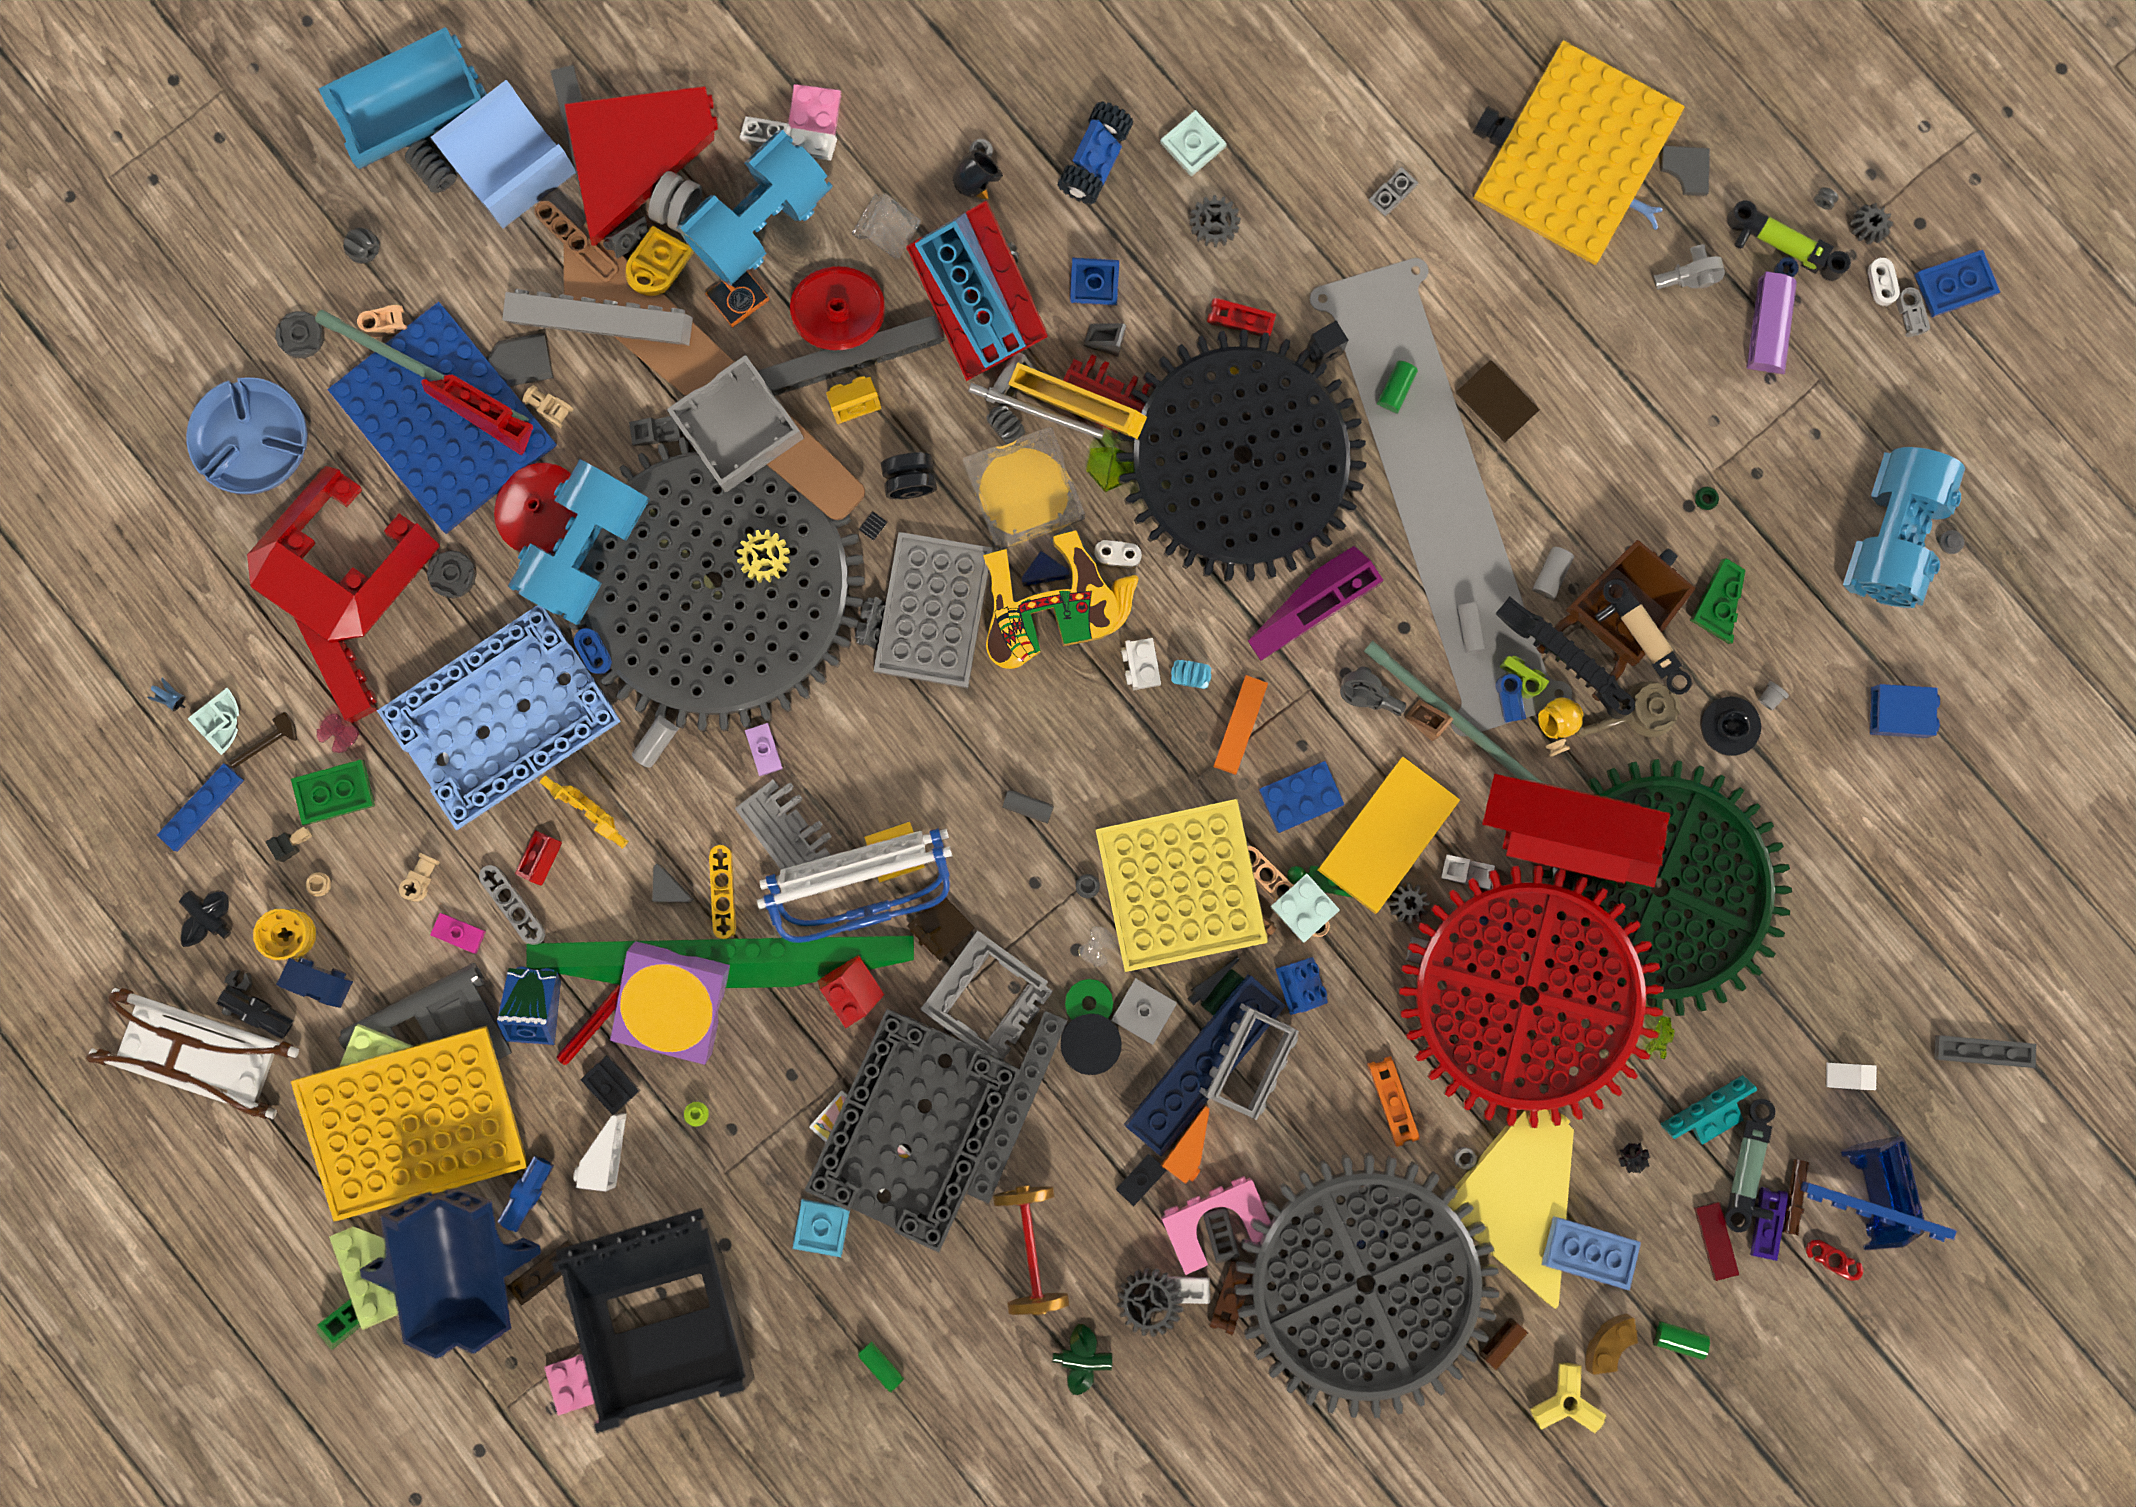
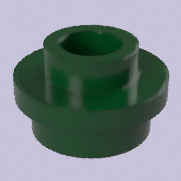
(1713, 497)

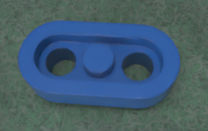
(592, 652)

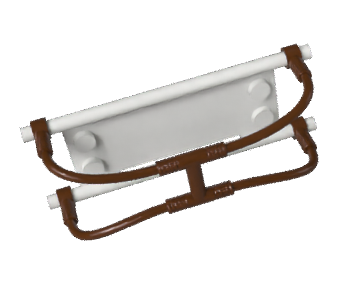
(193, 1055)

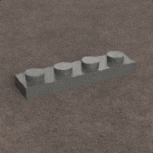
(1985, 1051)

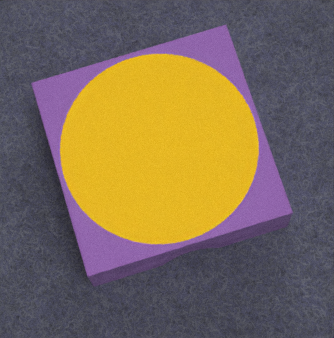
(669, 1002)

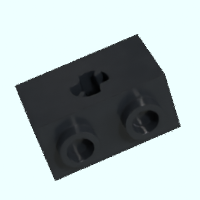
(1327, 344)

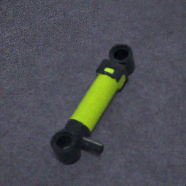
(1812, 254)

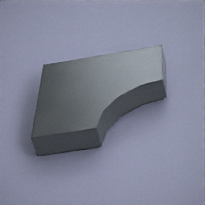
(1689, 167)

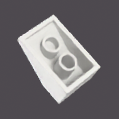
(601, 1162)

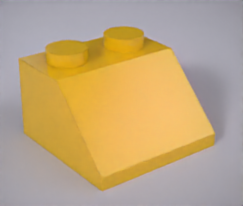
(853, 399)

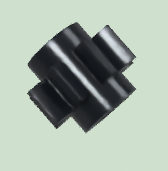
(1634, 1158)

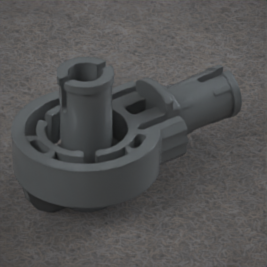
(1374, 698)

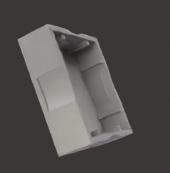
(735, 424)

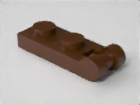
(1228, 1300)

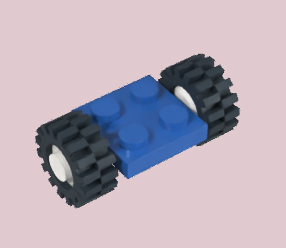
(1096, 153)

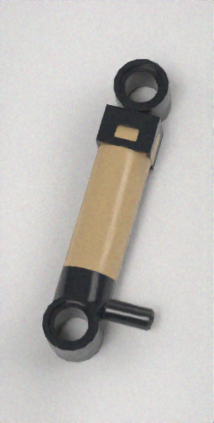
(1642, 627)

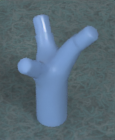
(1647, 210)

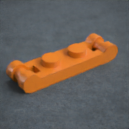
(1393, 1101)

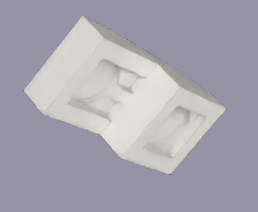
(1462, 869)

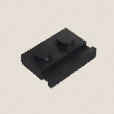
(610, 1085)

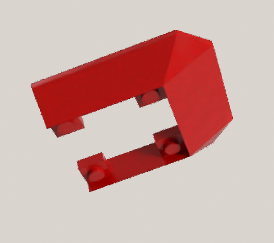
(311, 597)

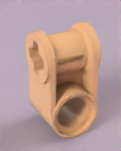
(387, 321)

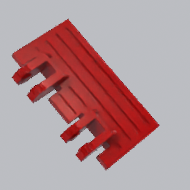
(1109, 389)

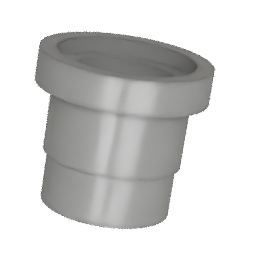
(1772, 696)

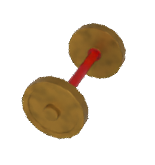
(1036, 1303)

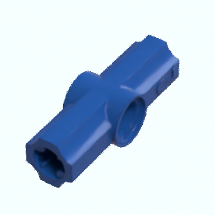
(525, 1193)

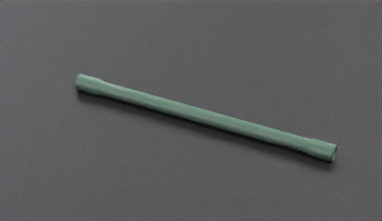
(337, 325)
(1384, 659)

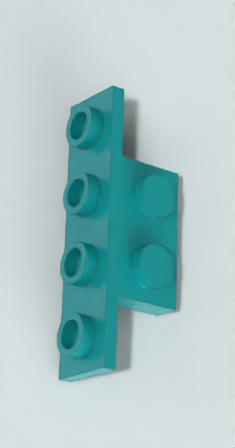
(1713, 1113)

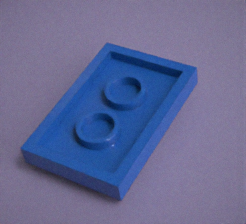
(1957, 283)
(1301, 797)

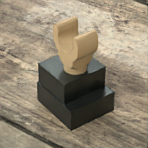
(285, 846)

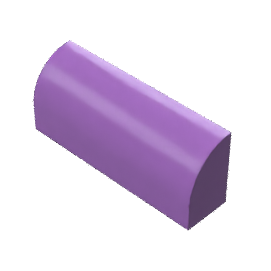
(1772, 323)

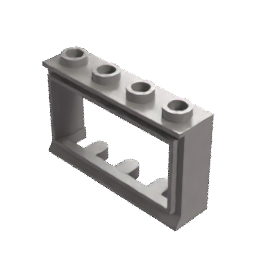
(1231, 1053)

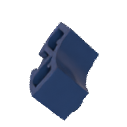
(309, 980)

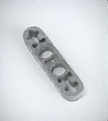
(510, 906)

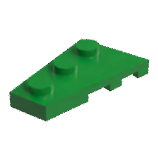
(1719, 602)

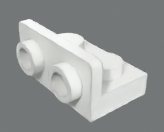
(1142, 664)

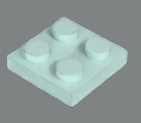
(1193, 143)
(1305, 908)

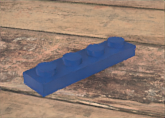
(200, 807)

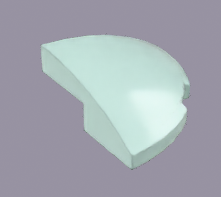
(218, 721)

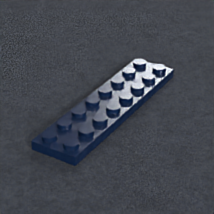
(1177, 1094)

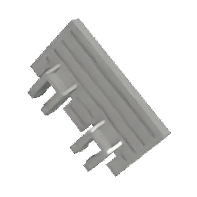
(781, 832)

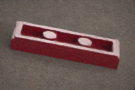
(1716, 1241)

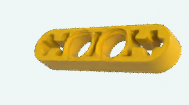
(719, 892)

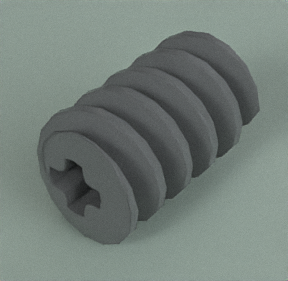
(429, 167)

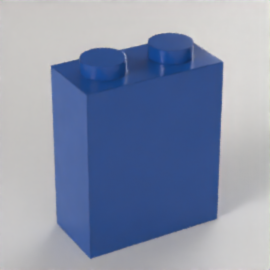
(1904, 711)

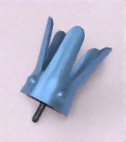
(172, 699)

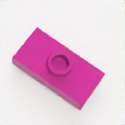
(458, 933)

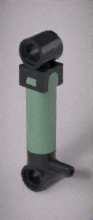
(1749, 1168)

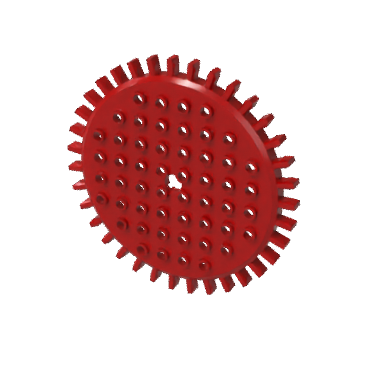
(1619, 962)

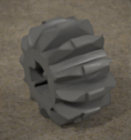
(1877, 218)
(1005, 424)
(1400, 905)

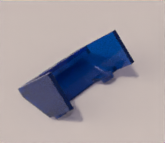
(1888, 1184)

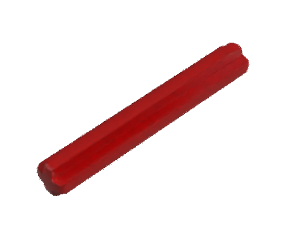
(589, 1028)

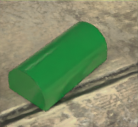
(1397, 386)
(1682, 1340)
(880, 1366)

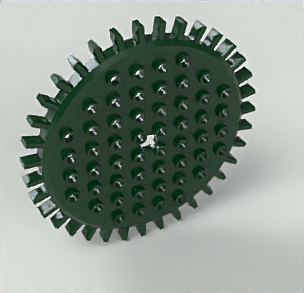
(1752, 870)

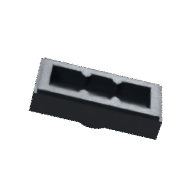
(1141, 1179)

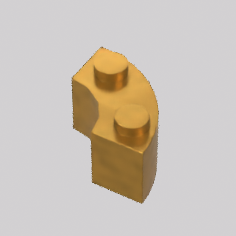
(1609, 1343)

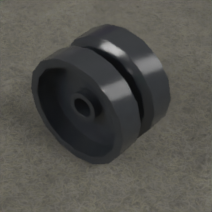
(908, 475)

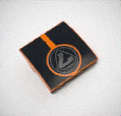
(739, 299)

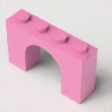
(1182, 1222)

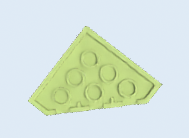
(354, 1250)

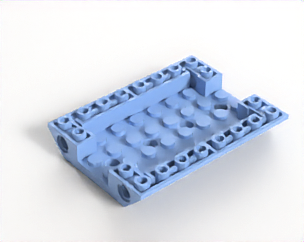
(485, 691)

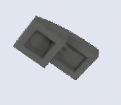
(654, 431)

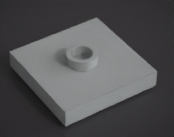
(1144, 1011)

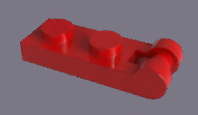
(1241, 317)

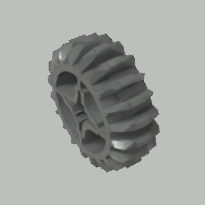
(1131, 1299)

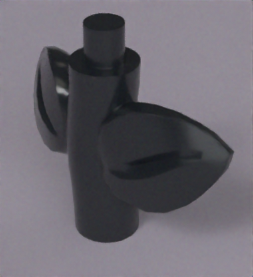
(204, 916)

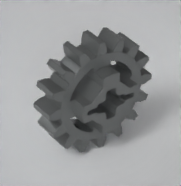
(1214, 211)

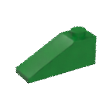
(338, 1325)

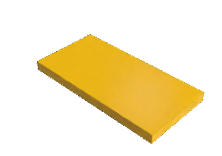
(1388, 835)

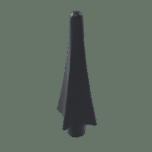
(1204, 989)

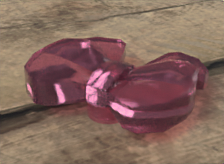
(344, 735)

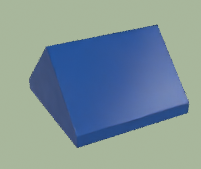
(1094, 281)

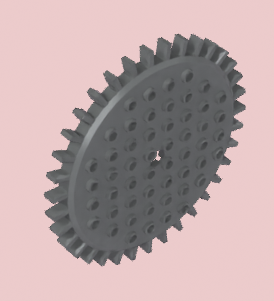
(1449, 1330)

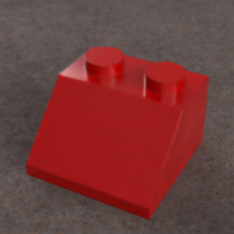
(851, 991)

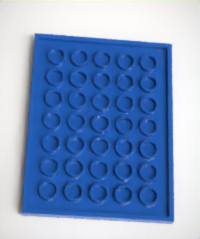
(429, 446)

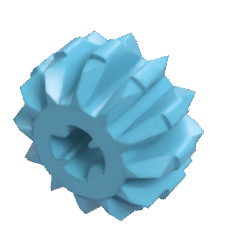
(1191, 674)

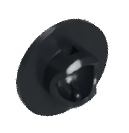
(1731, 726)
(1091, 1044)

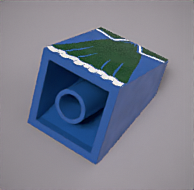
(530, 1006)

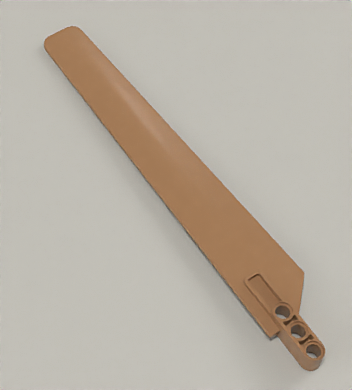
(601, 276)

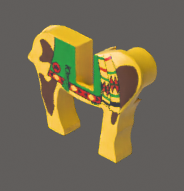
(1082, 613)

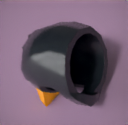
(975, 173)

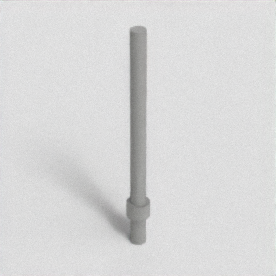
(992, 395)

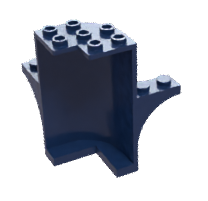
(447, 1271)

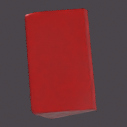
(538, 858)

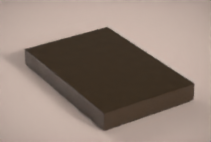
(1497, 401)

